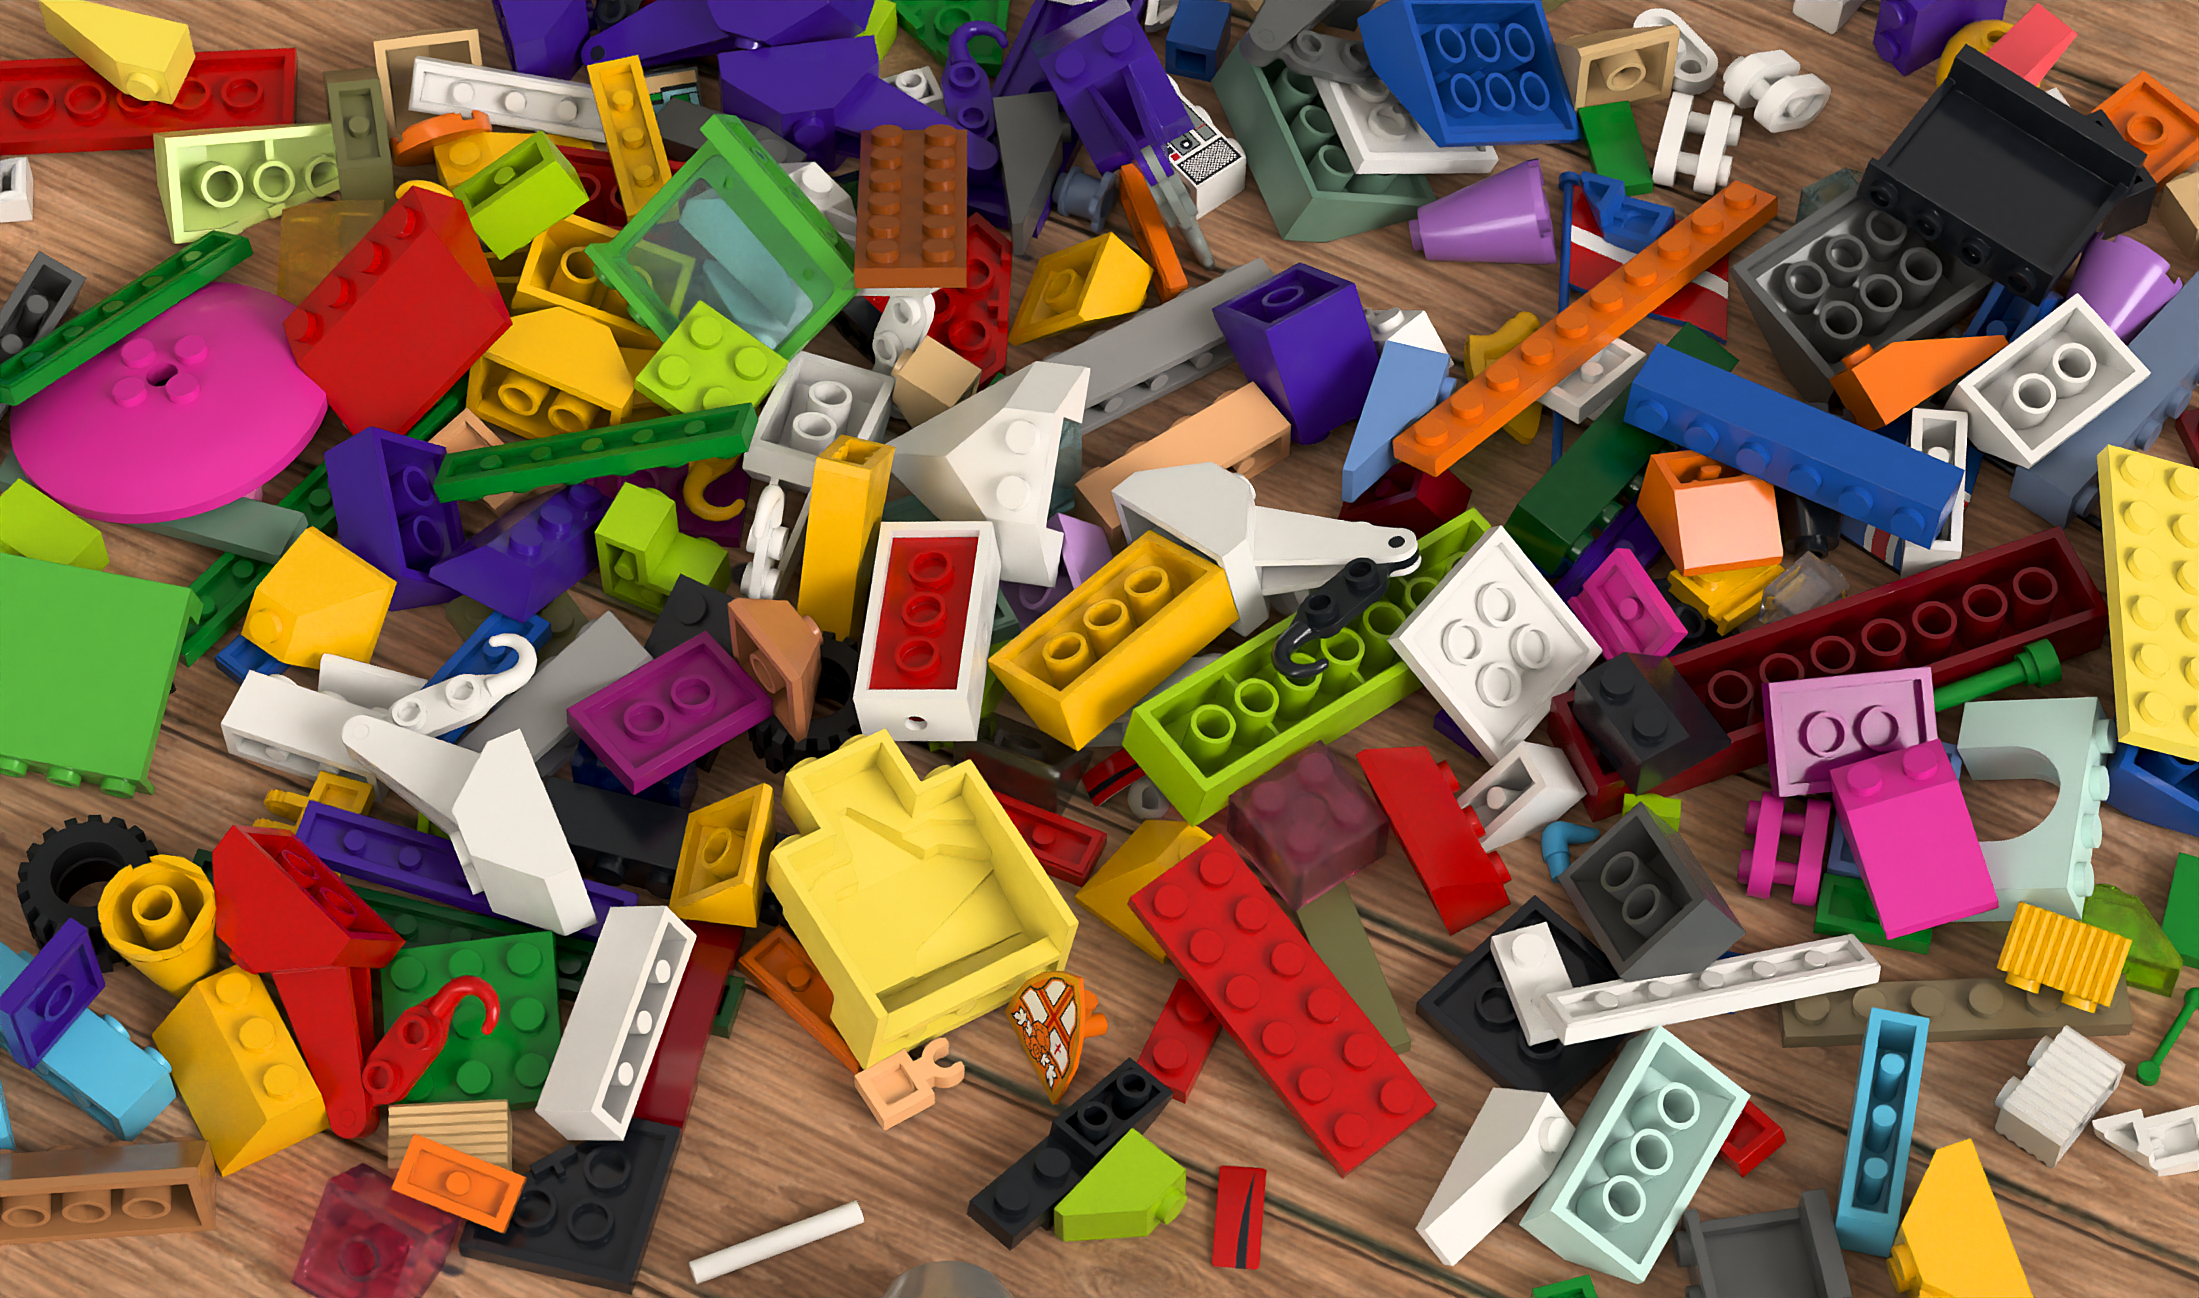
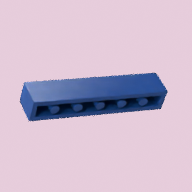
(1793, 445)

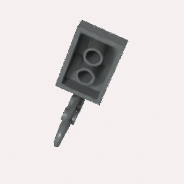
(1285, 33)

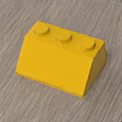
(239, 1070)

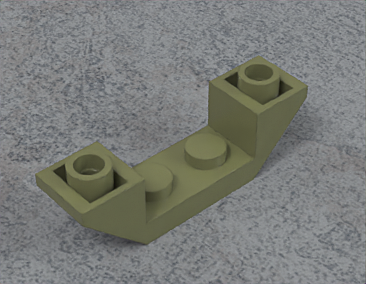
(360, 135)

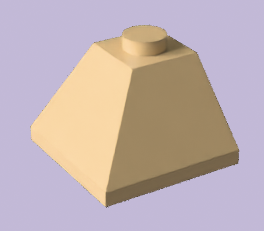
(1620, 65)
(395, 66)

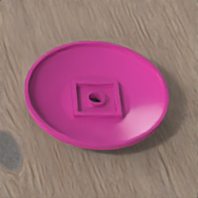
(153, 453)

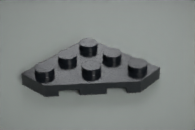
(586, 1210)

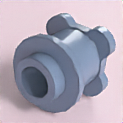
(1086, 196)

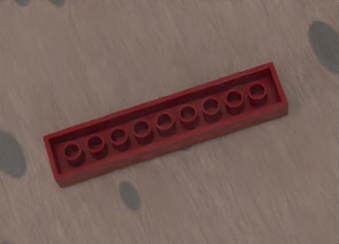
(1947, 618)

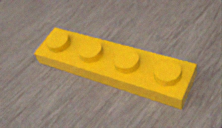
(629, 131)

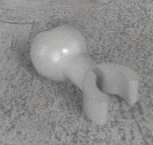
(1147, 800)

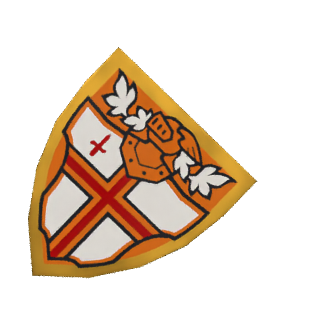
(1051, 1022)

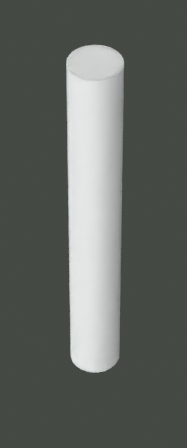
(776, 1242)

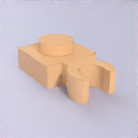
(902, 1087)

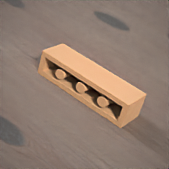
(1236, 432)

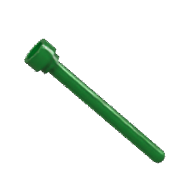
(2035, 665)

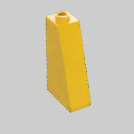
(843, 533)

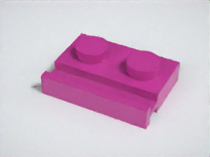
(1626, 609)

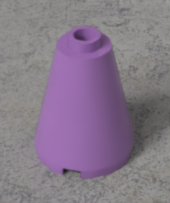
(1490, 221)
(2123, 283)

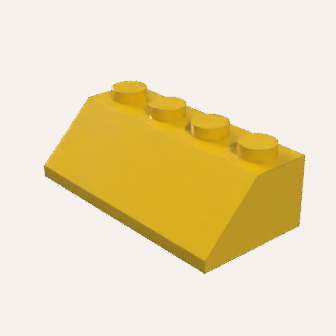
(1115, 638)

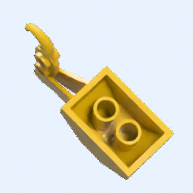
(559, 273)
(568, 376)
(1955, 1235)

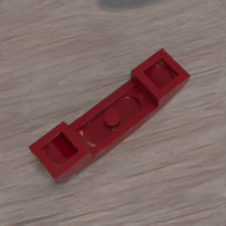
(681, 1048)

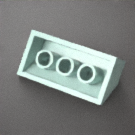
(1636, 1157)

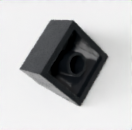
(1646, 719)

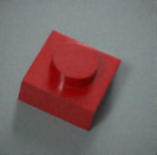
(1751, 1140)

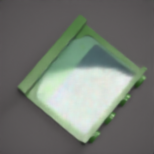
(736, 239)

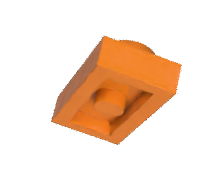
(459, 1183)

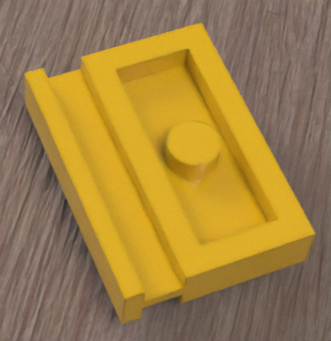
(1725, 596)

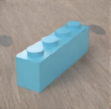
(99, 1066)
(1880, 1131)

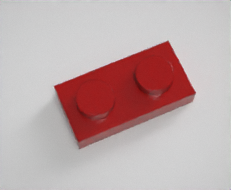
(1180, 1041)

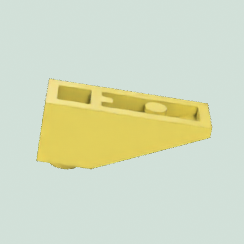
(129, 49)

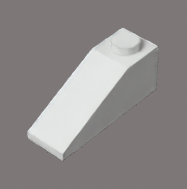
(1495, 1170)

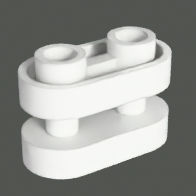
(1776, 90)
(1712, 165)

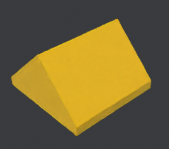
(726, 859)

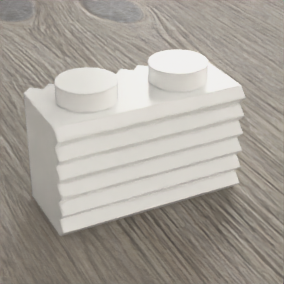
(2058, 1095)

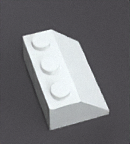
(2046, 385)

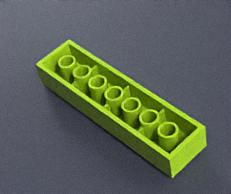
(1247, 718)

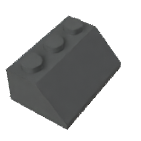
(1650, 900)

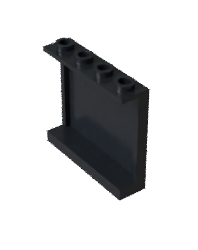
(2003, 176)

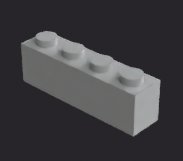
(594, 660)

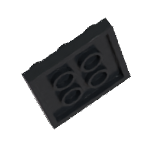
(1479, 1019)

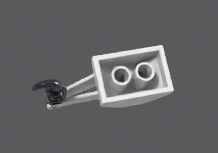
(1268, 551)

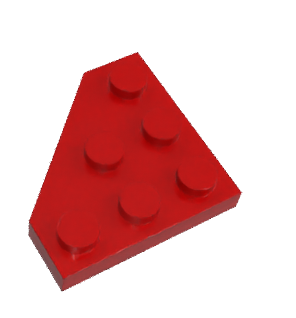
(976, 317)

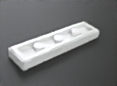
(506, 97)

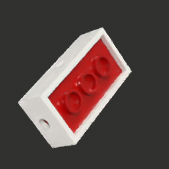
(928, 630)

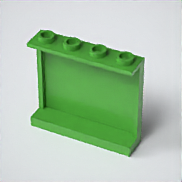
(86, 671)

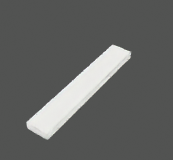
(1722, 988)

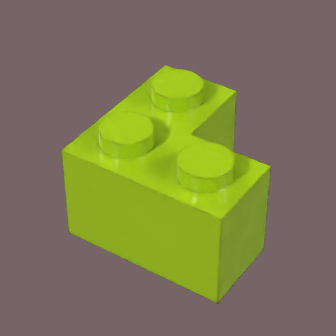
(646, 552)

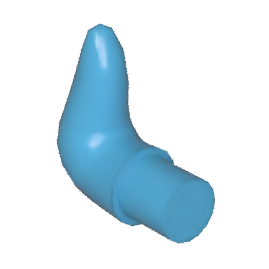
(1555, 844)

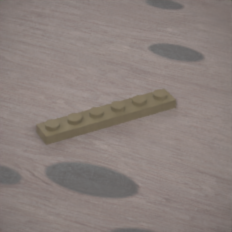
(1957, 1012)

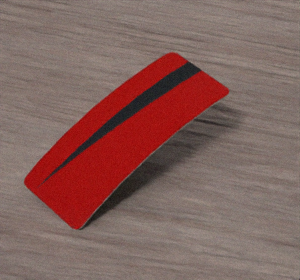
(1111, 776)
(1239, 1217)

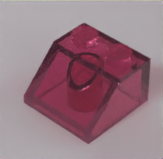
(373, 1240)

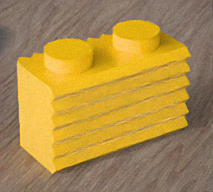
(2063, 955)

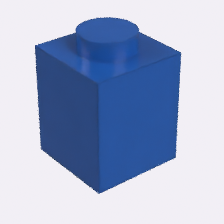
(1198, 38)

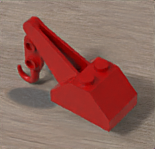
(319, 942)

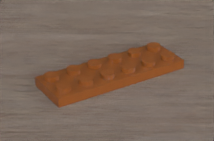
(912, 208)

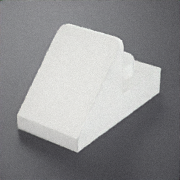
(1596, 382)

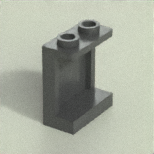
(1764, 1253)

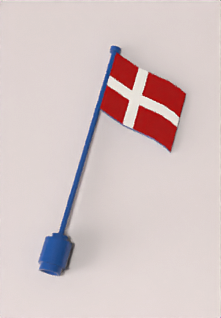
(1589, 260)

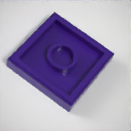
(50, 994)

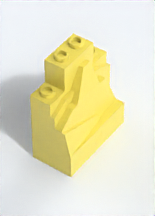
(911, 895)

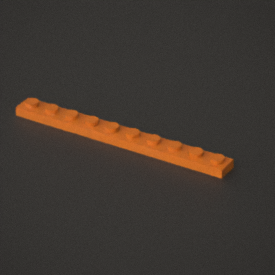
(1584, 328)

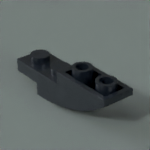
(1076, 1143)

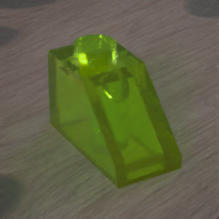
(2151, 959)

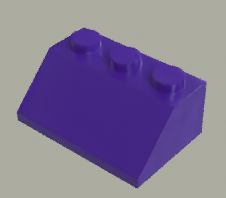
(392, 512)
(529, 552)

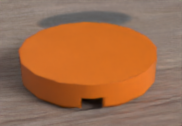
(421, 137)

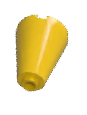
(163, 921)

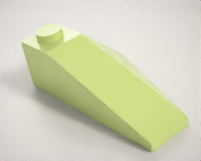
(240, 175)

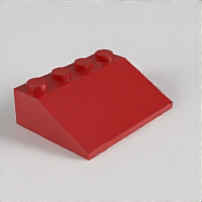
(400, 315)

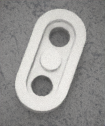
(1692, 53)

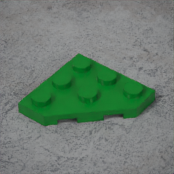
(935, 20)

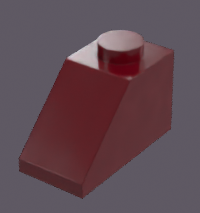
(1409, 500)

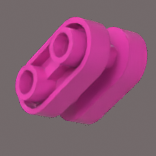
(1759, 866)

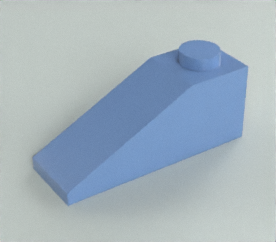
(1403, 390)

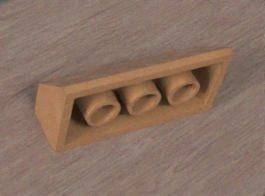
(107, 1191)

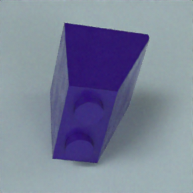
(1918, 30)
(1304, 347)

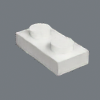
(1530, 969)

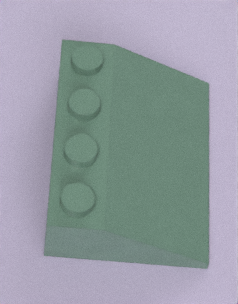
(1302, 159)

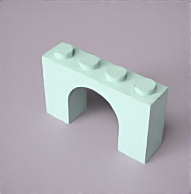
(2051, 742)

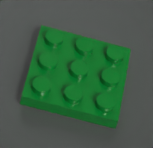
(523, 1045)

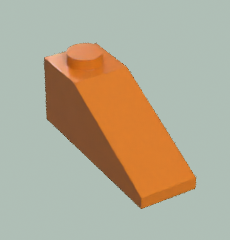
(1904, 373)

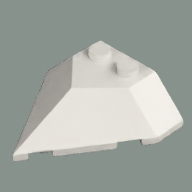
(998, 463)

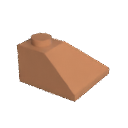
(780, 656)

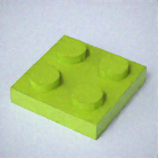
(709, 366)

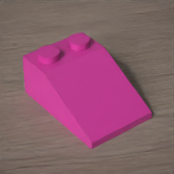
(1912, 839)

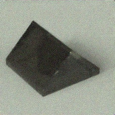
(1024, 762)

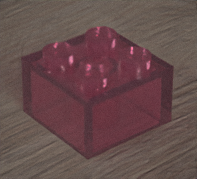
(1307, 825)

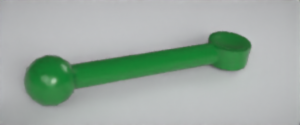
(2149, 1071)

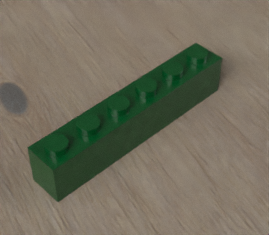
(1596, 473)

